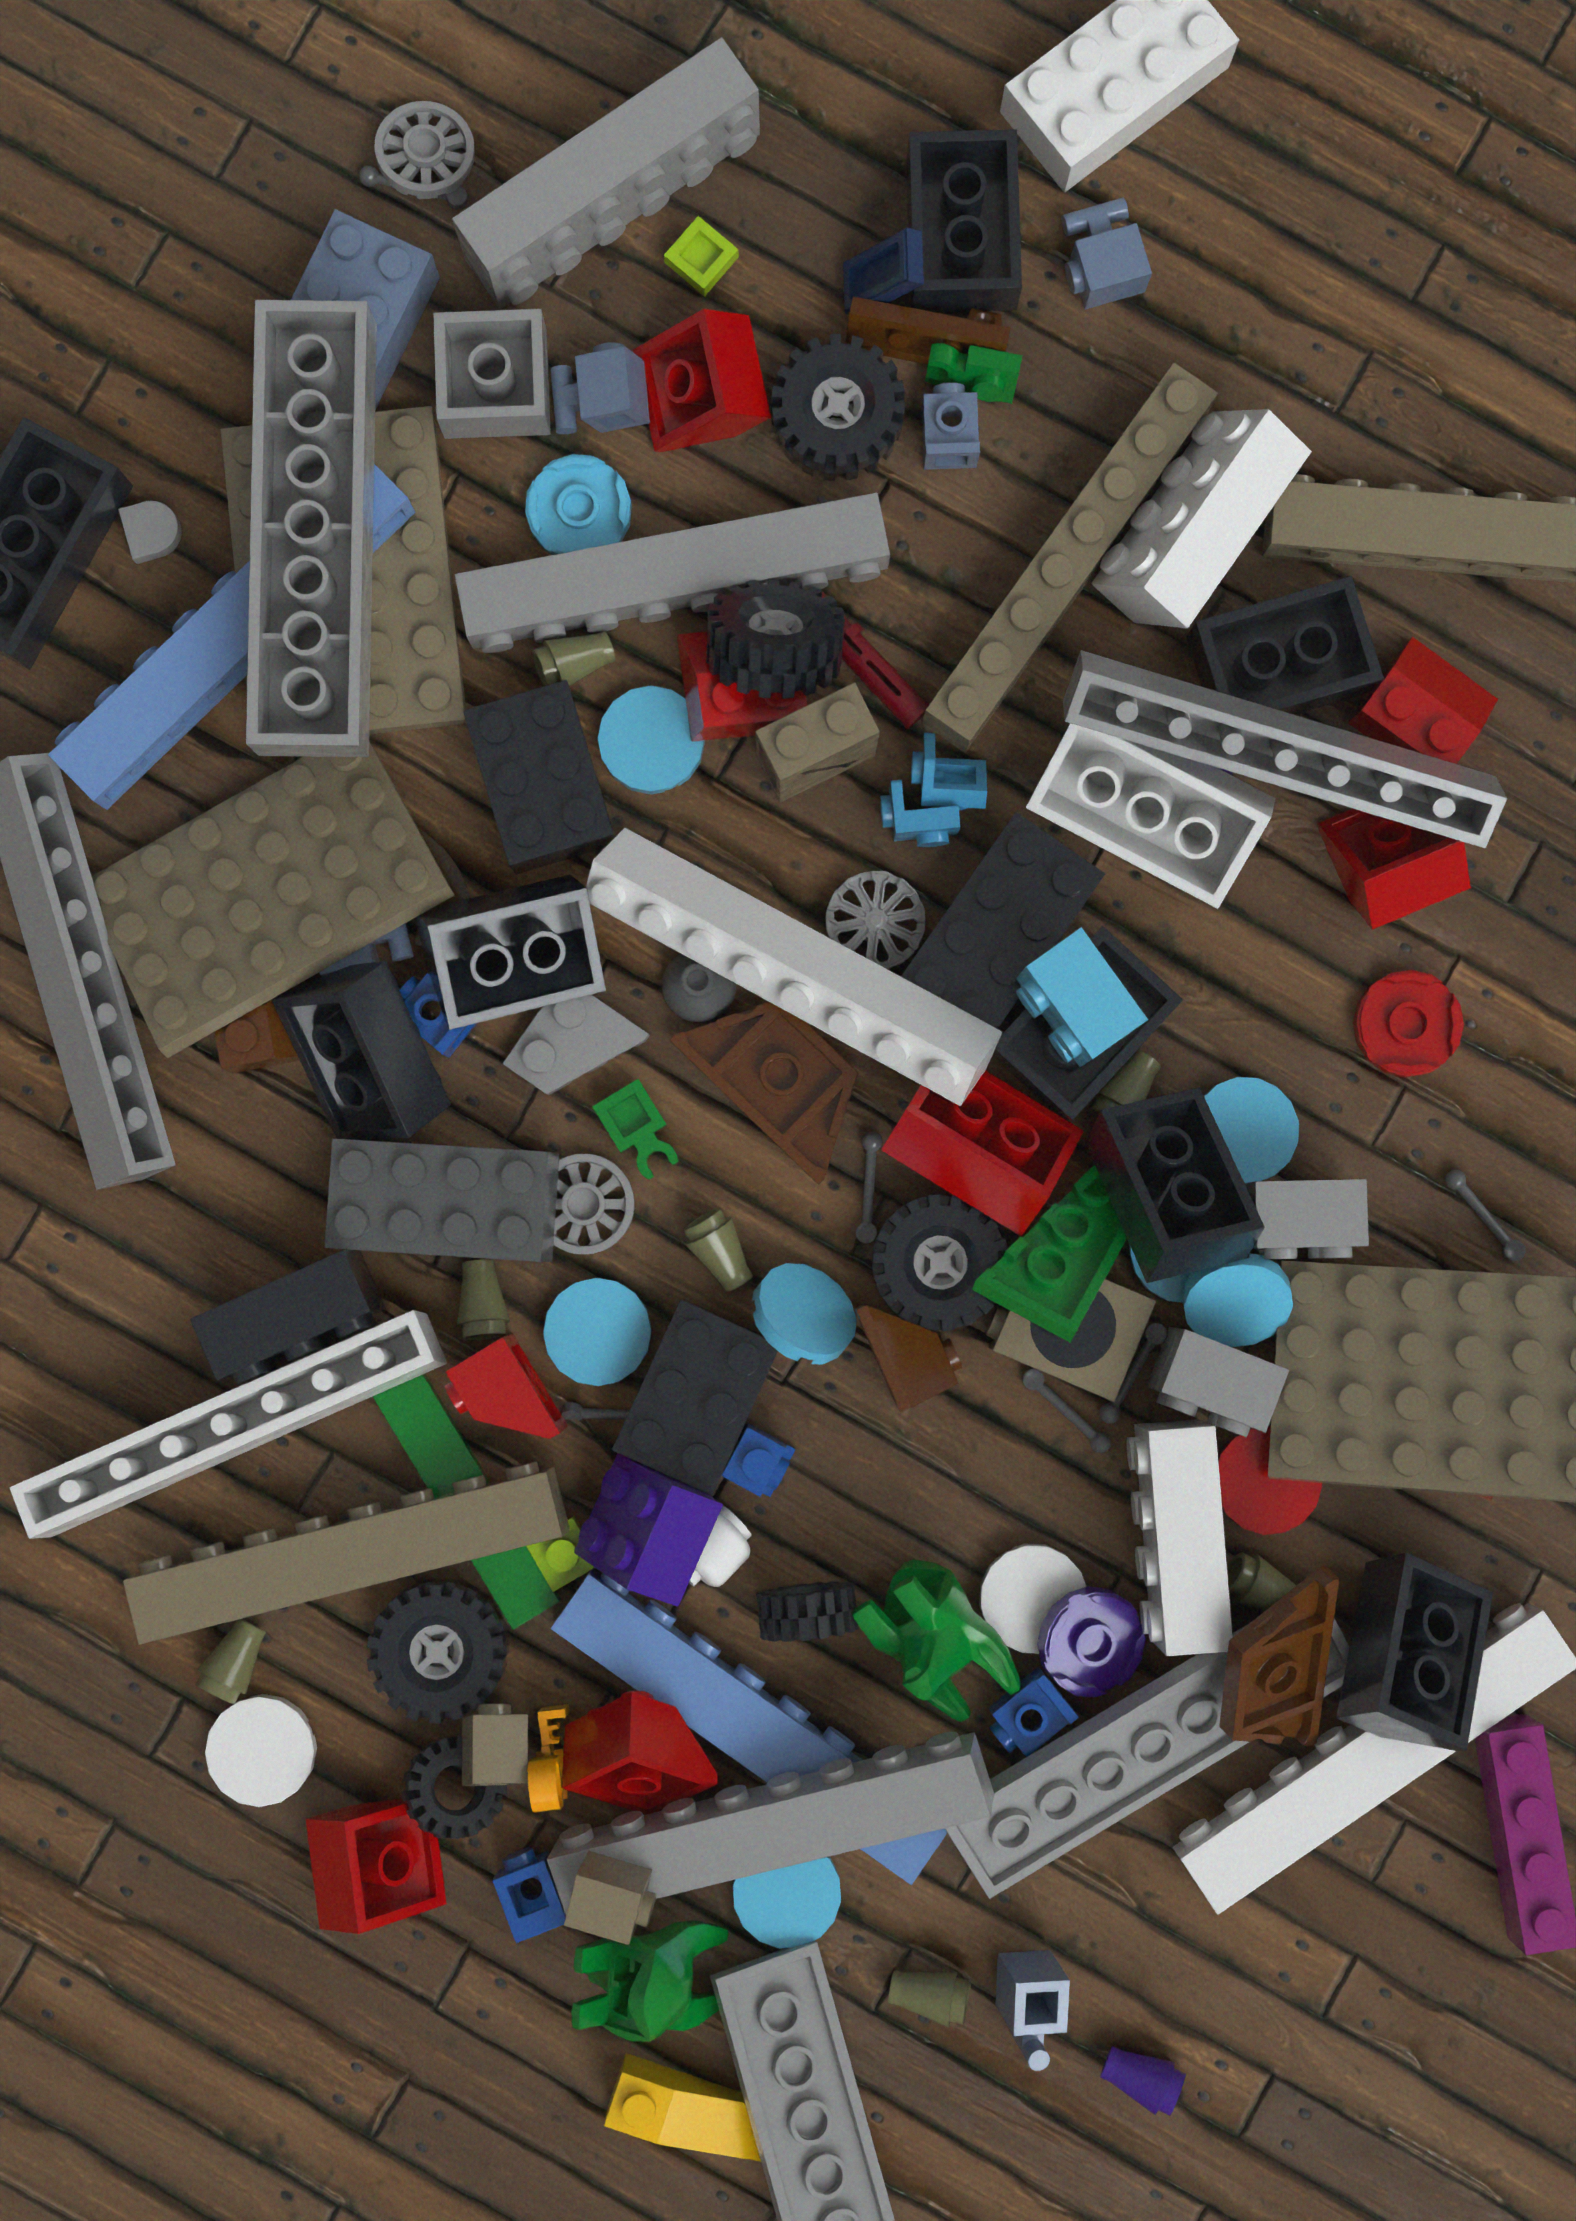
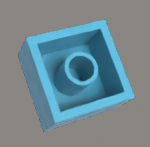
(1078, 999)

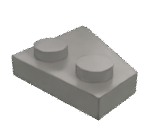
(571, 1041)

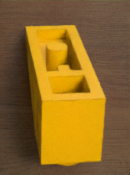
(679, 2110)

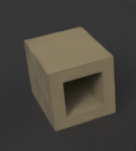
(494, 1747)
(610, 1898)

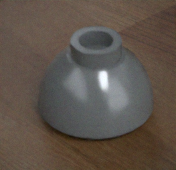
(696, 990)

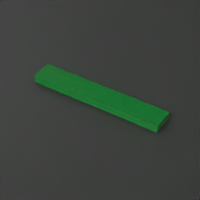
(444, 1458)

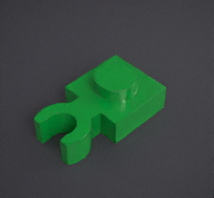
(982, 371)
(632, 1121)

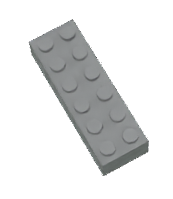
(610, 175)

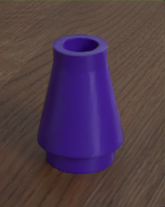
(1145, 2079)

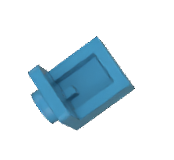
(947, 780)
(928, 826)

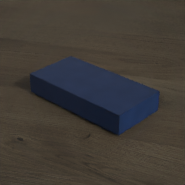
(885, 269)

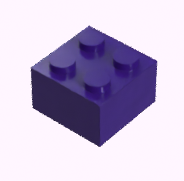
(647, 1530)

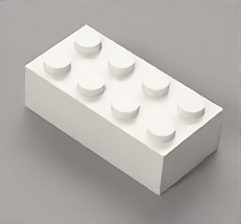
(1115, 81)
(1200, 517)
(1154, 810)
(1181, 1537)

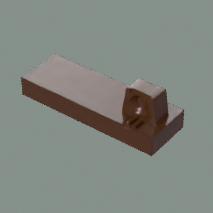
(909, 332)

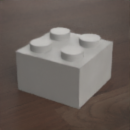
(491, 373)
(1310, 1214)
(1217, 1378)

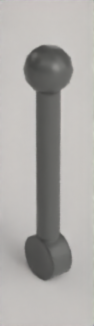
(370, 177)
(866, 1231)
(1511, 1249)
(1154, 1335)
(1034, 1380)
(575, 1411)

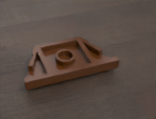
(778, 1078)
(1281, 1666)

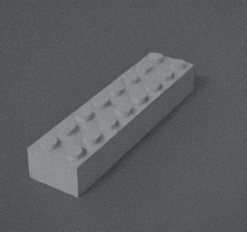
(311, 528)

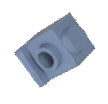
(945, 445)

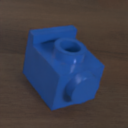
(435, 1032)
(758, 1461)
(1037, 1694)
(528, 1913)

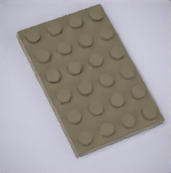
(413, 614)
(264, 893)
(1428, 1381)

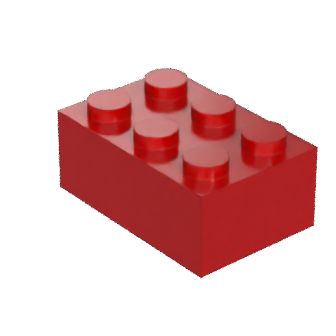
(990, 1151)

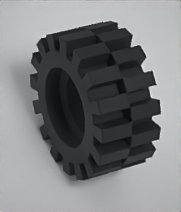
(806, 1611)
(429, 1812)

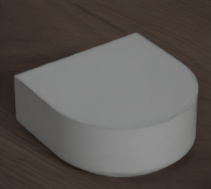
(150, 530)

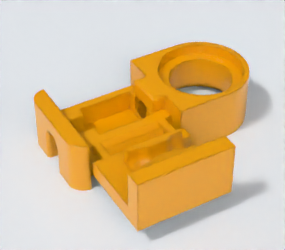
(547, 1766)

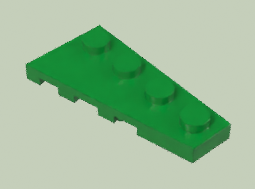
(1060, 1261)

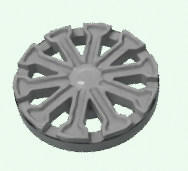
(424, 149)
(876, 919)
(585, 1204)

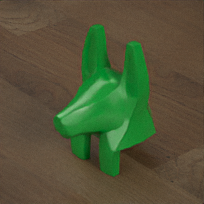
(935, 1635)
(646, 1981)

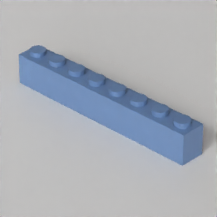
(181, 679)
(715, 1698)

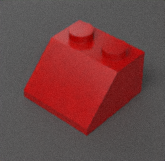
(703, 380)
(1425, 706)
(722, 710)
(1392, 865)
(504, 1390)
(635, 1755)
(372, 1866)

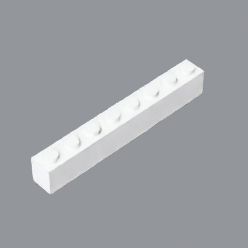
(792, 965)
(228, 1425)
(1358, 1770)

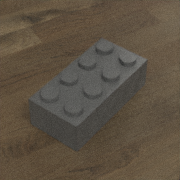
(442, 1200)

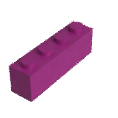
(1526, 1835)

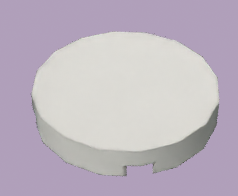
(1022, 1589)
(261, 1750)

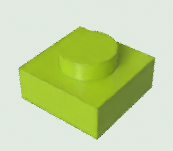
(701, 256)
(557, 1557)

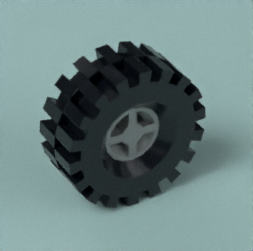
(842, 383)
(775, 638)
(923, 1232)
(418, 1670)

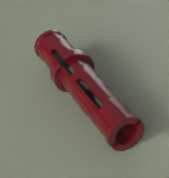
(907, 706)

